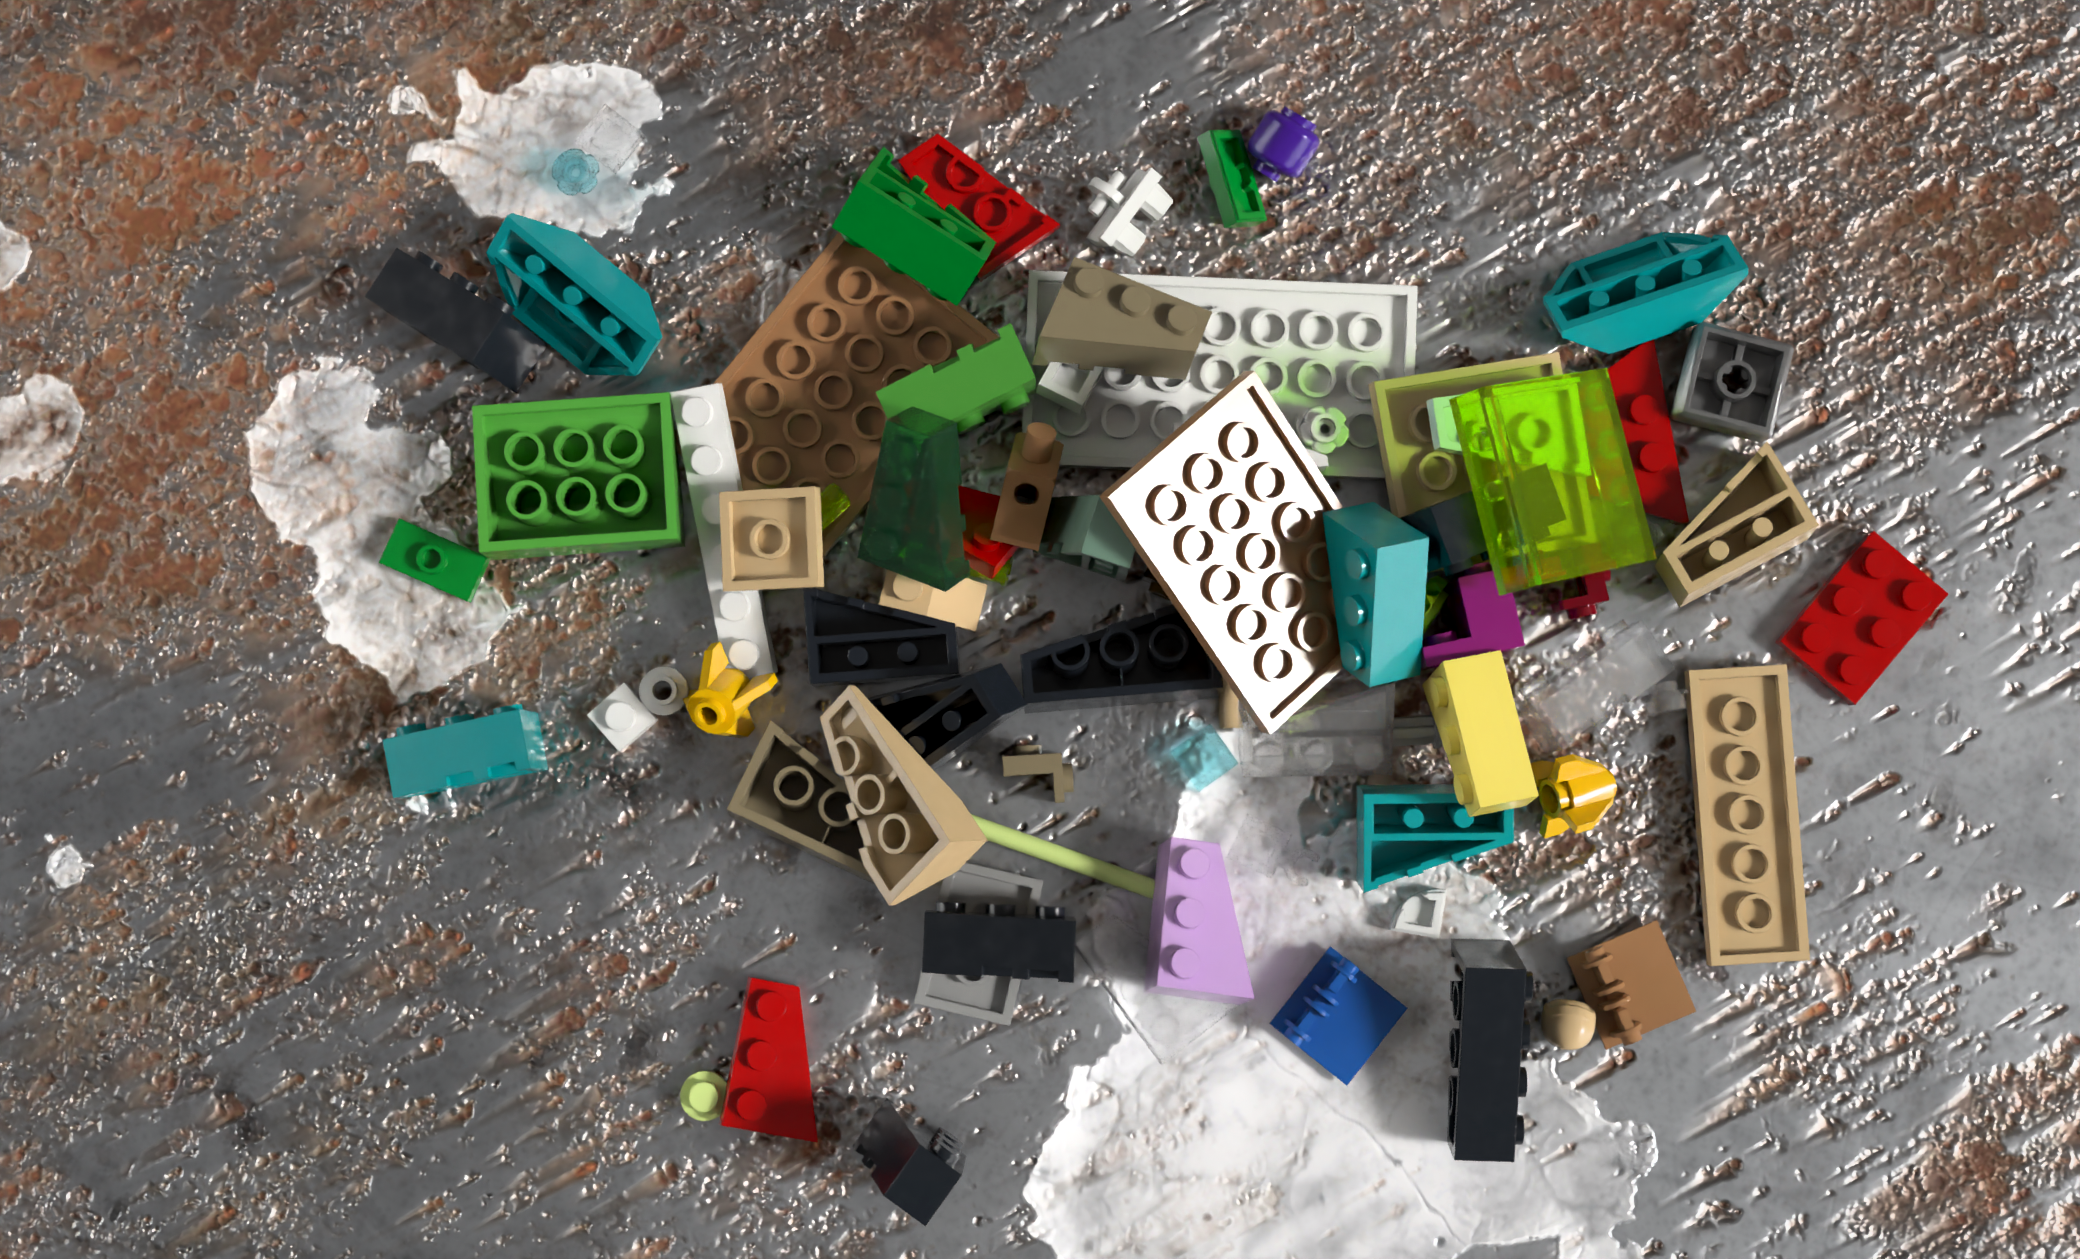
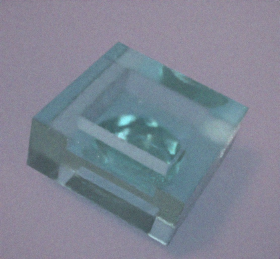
(1204, 757)

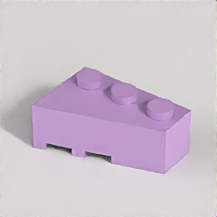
(1194, 927)

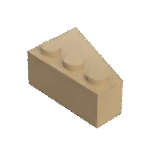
(1738, 530)

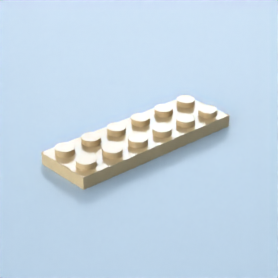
(1746, 815)

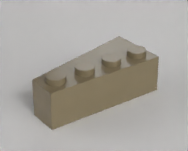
(798, 802)

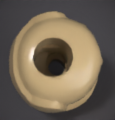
(1568, 1023)

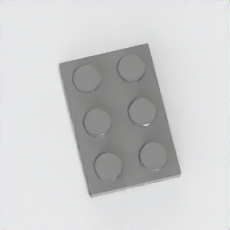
(976, 996)

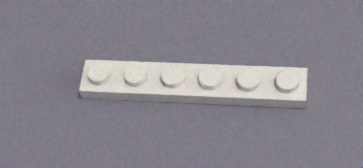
(712, 469)

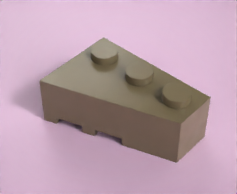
(1120, 325)

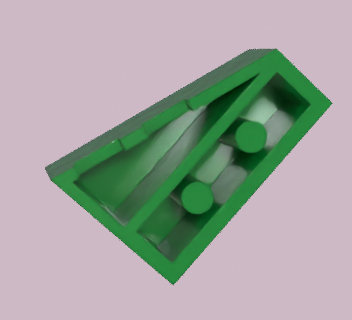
(912, 231)

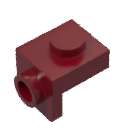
(1590, 591)

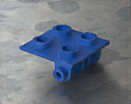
(1338, 1015)

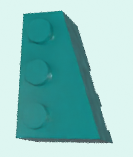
(1377, 591)

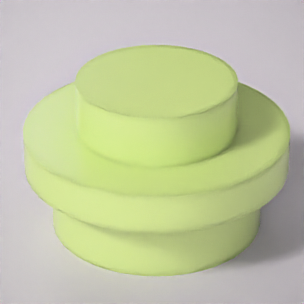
(703, 1095)

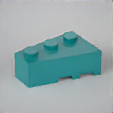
(464, 751)
(1419, 828)

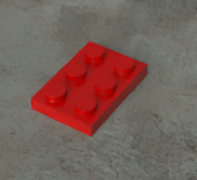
(1861, 618)

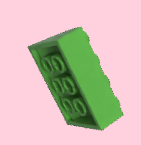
(577, 476)

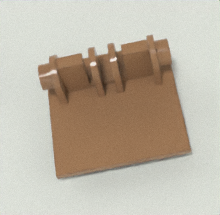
(1631, 985)

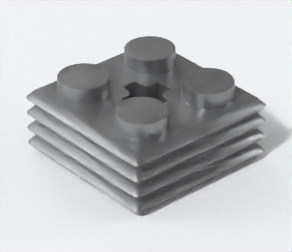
(1758, 366)

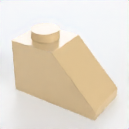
(958, 605)

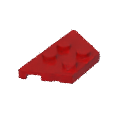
(1648, 433)

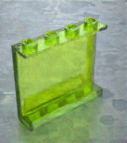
(1552, 479)

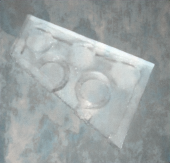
(1164, 1022)

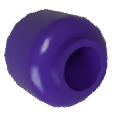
(1283, 144)

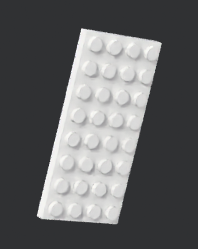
(1300, 338)

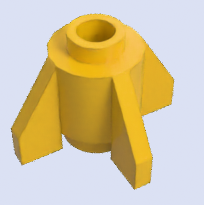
(725, 695)
(1572, 793)

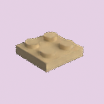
(771, 539)

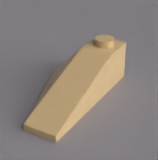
(905, 813)

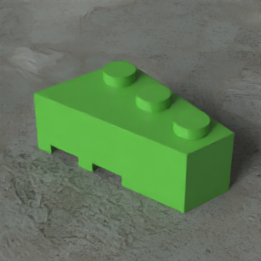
(968, 384)

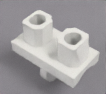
(1138, 193)

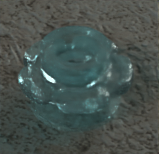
(572, 160)

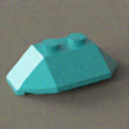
(1644, 289)
(574, 297)

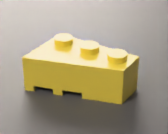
(1481, 733)

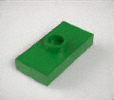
(1232, 178)
(434, 560)

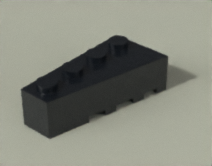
(1121, 665)
(1487, 1050)

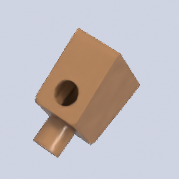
(1029, 474)

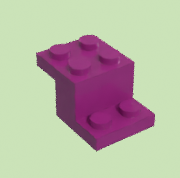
(1478, 617)

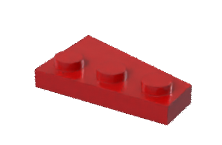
(981, 198)

